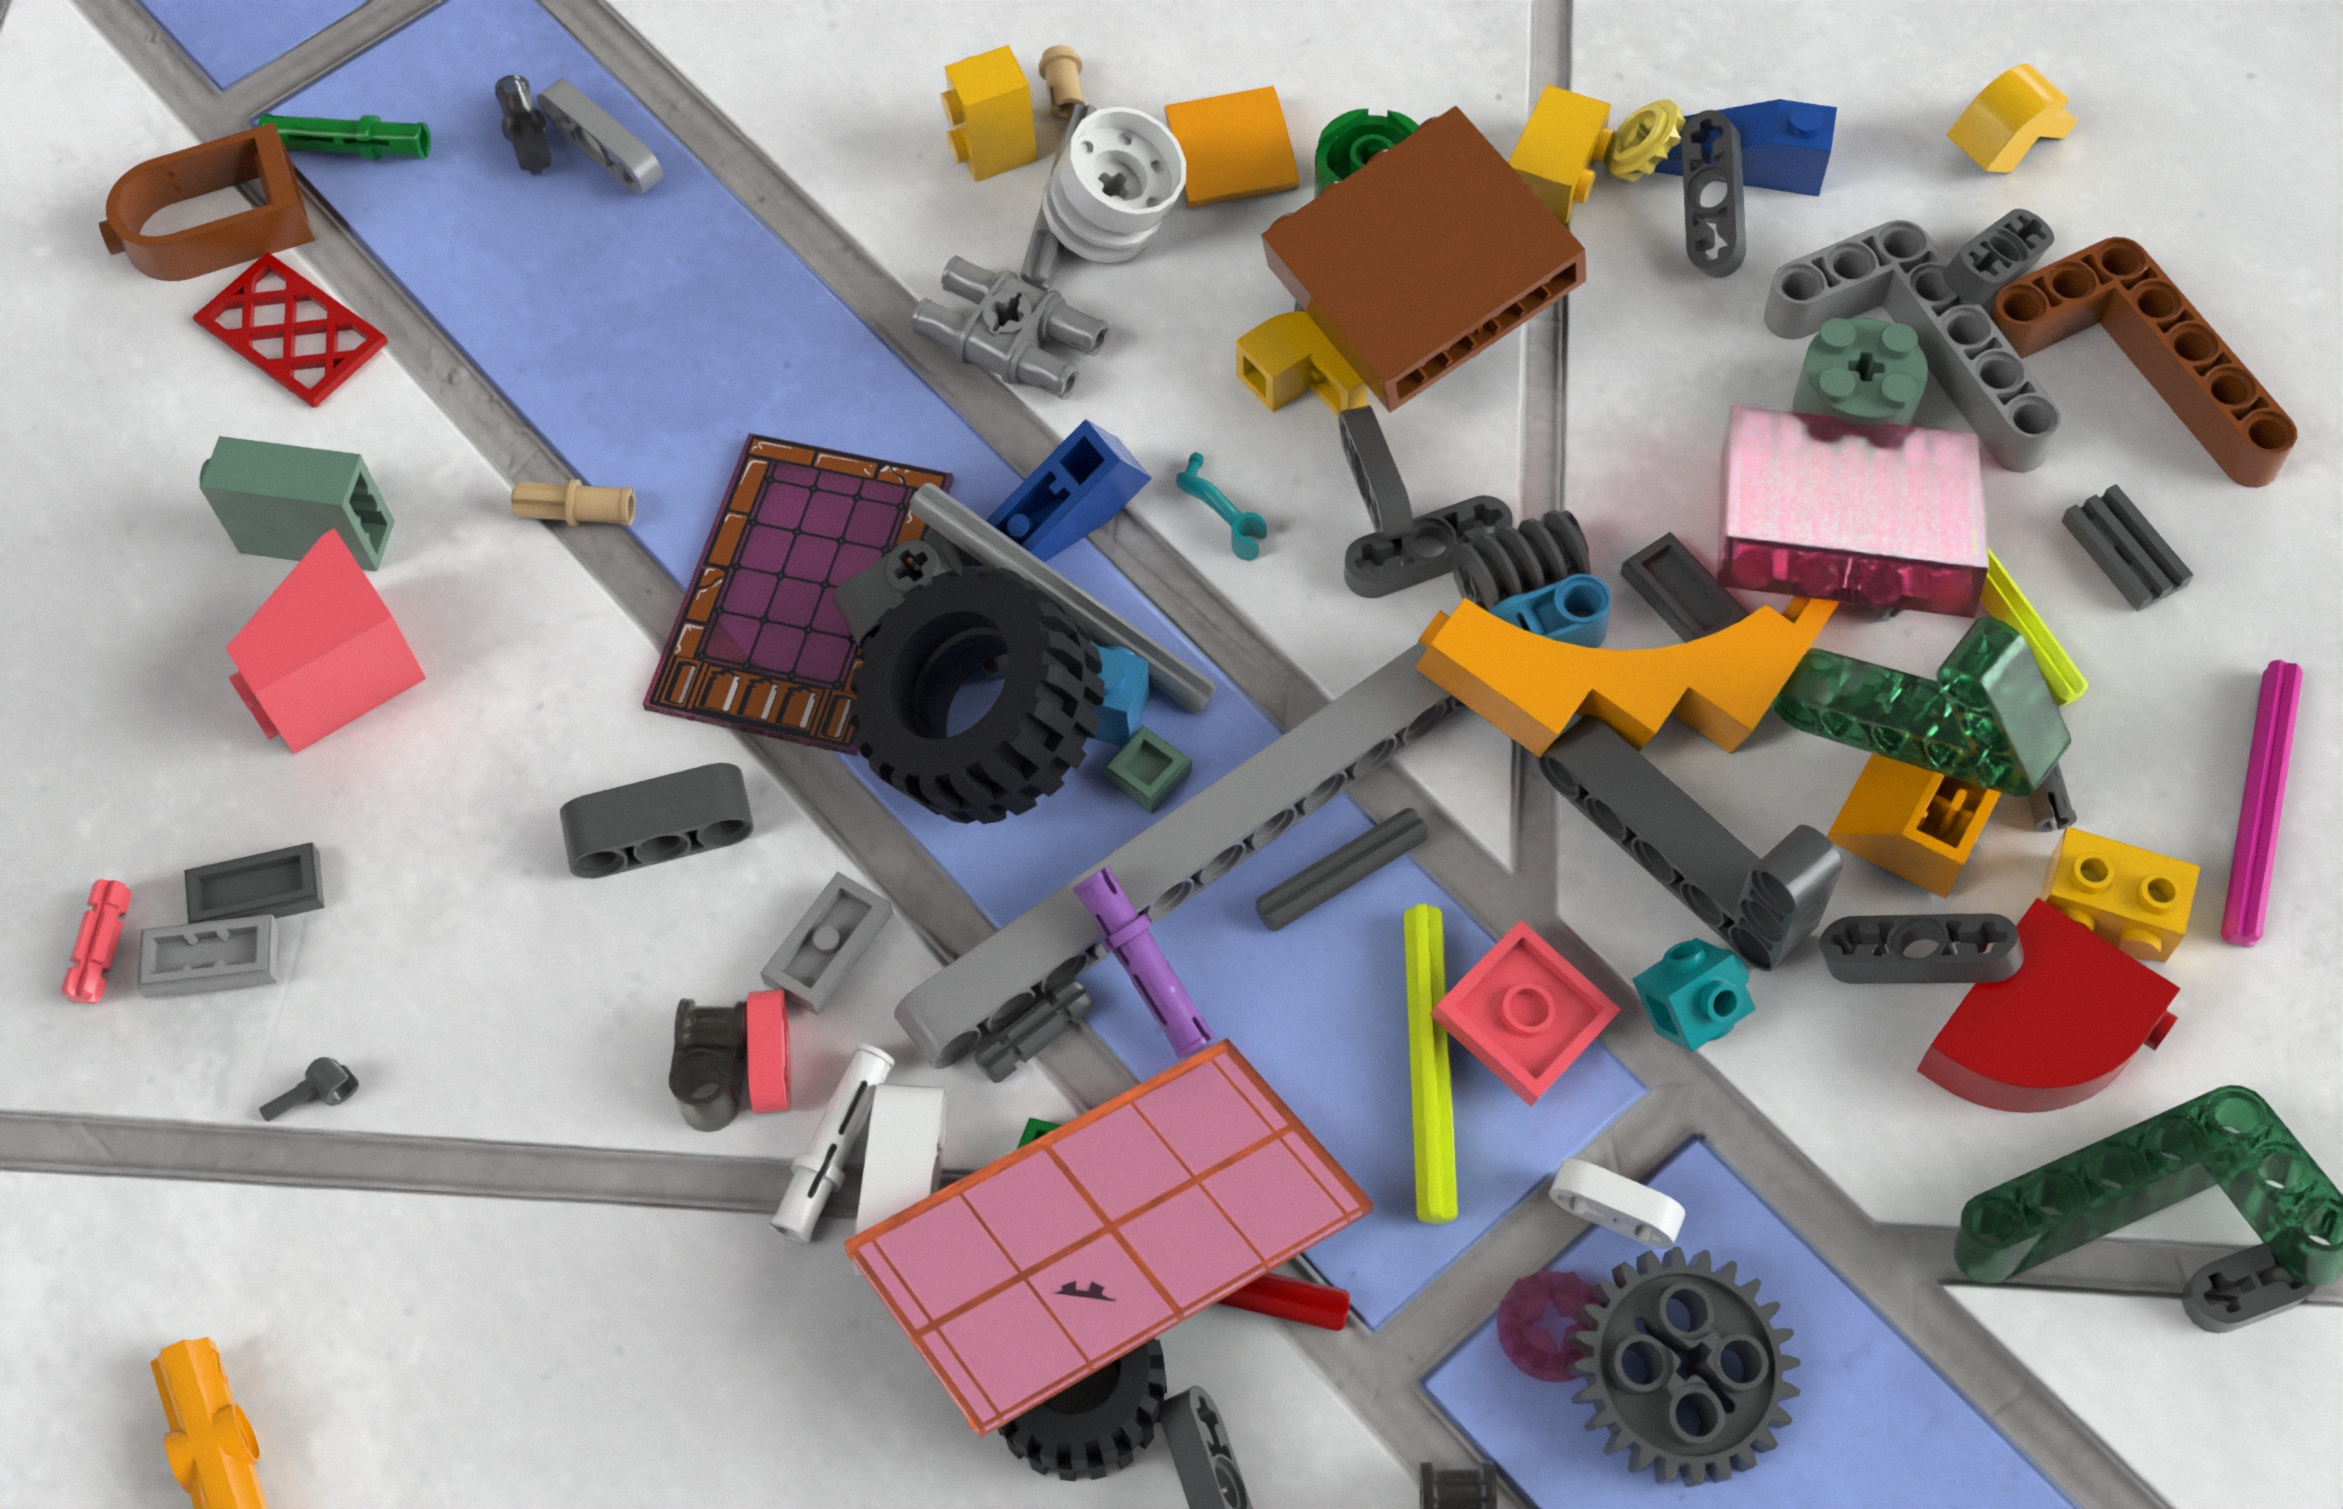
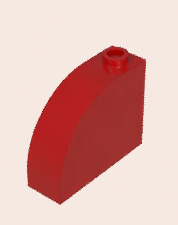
(2054, 1025)

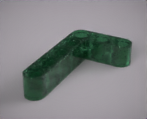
(1978, 723)
(2152, 1182)

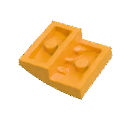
(1233, 146)

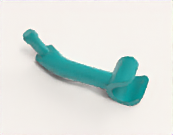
(1241, 523)

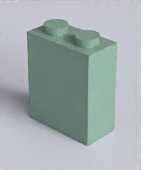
(287, 496)

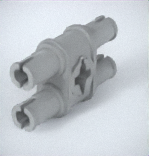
(1009, 327)

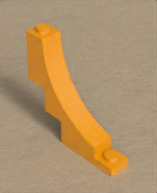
(1537, 683)

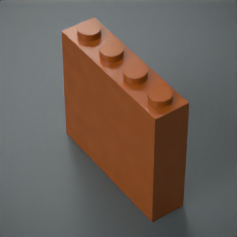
(1424, 257)

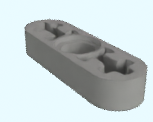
(600, 137)

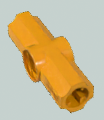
(210, 1435)

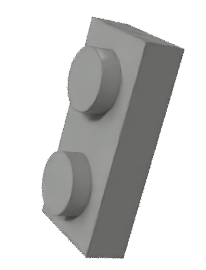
(827, 943)

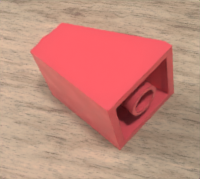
(320, 650)

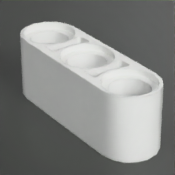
(902, 1151)

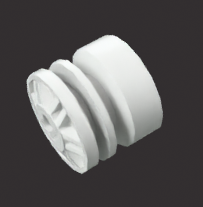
(1114, 184)

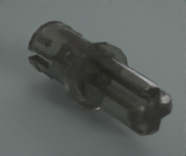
(523, 123)

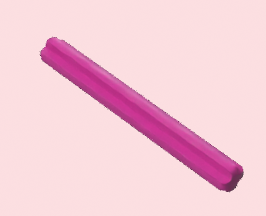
(2262, 804)

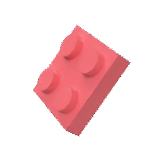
(1525, 1012)

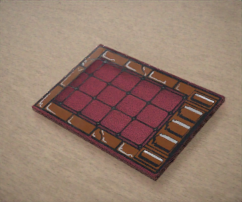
(758, 622)

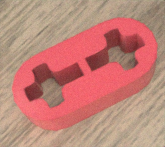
(768, 1051)

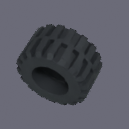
(1100, 1435)

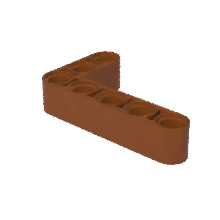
(2164, 339)

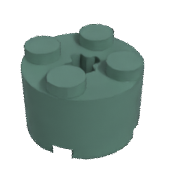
(1863, 373)

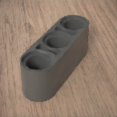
(656, 820)

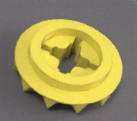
(1645, 140)

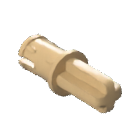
(574, 502)

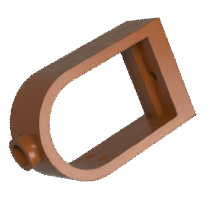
(197, 172)

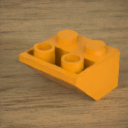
(1913, 822)

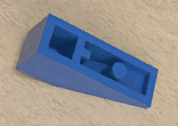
(1781, 145)
(1070, 493)

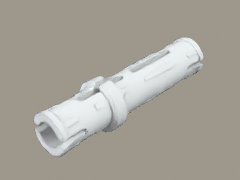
(800, 1211)

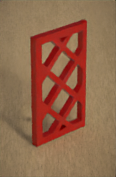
(337, 365)

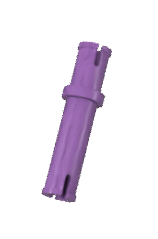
(1143, 961)

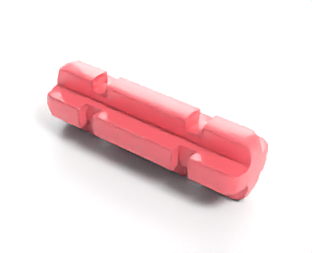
(96, 942)

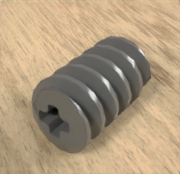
(1520, 558)

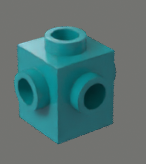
(1695, 993)

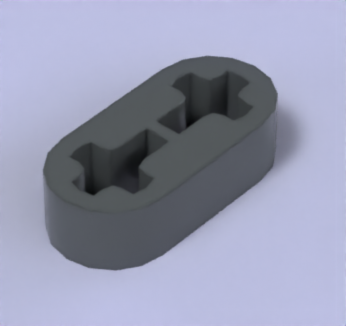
(2253, 1304)

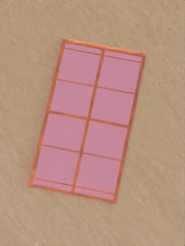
(1104, 1234)

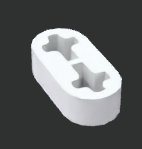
(1617, 1203)

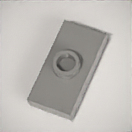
(208, 956)

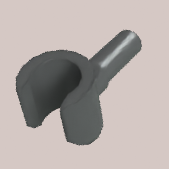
(323, 1077)

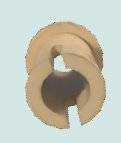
(1061, 71)

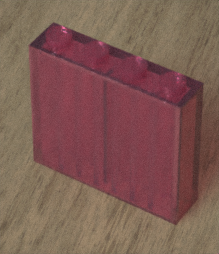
(1852, 512)

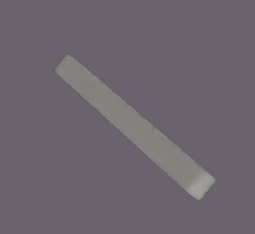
(1177, 857)

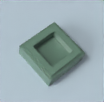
(1147, 769)

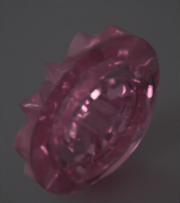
(1526, 1303)

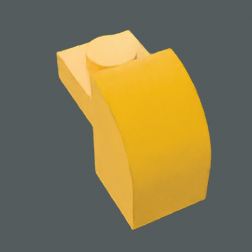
(2010, 118)
(1292, 356)

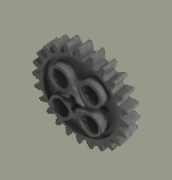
(1646, 1413)

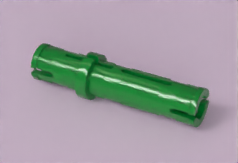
(365, 136)

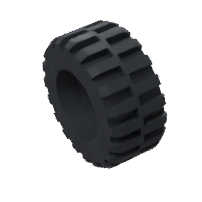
(925, 657)

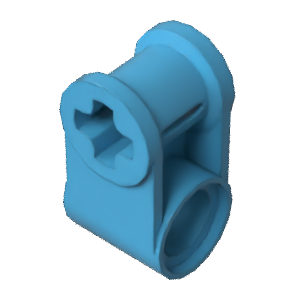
(1549, 609)

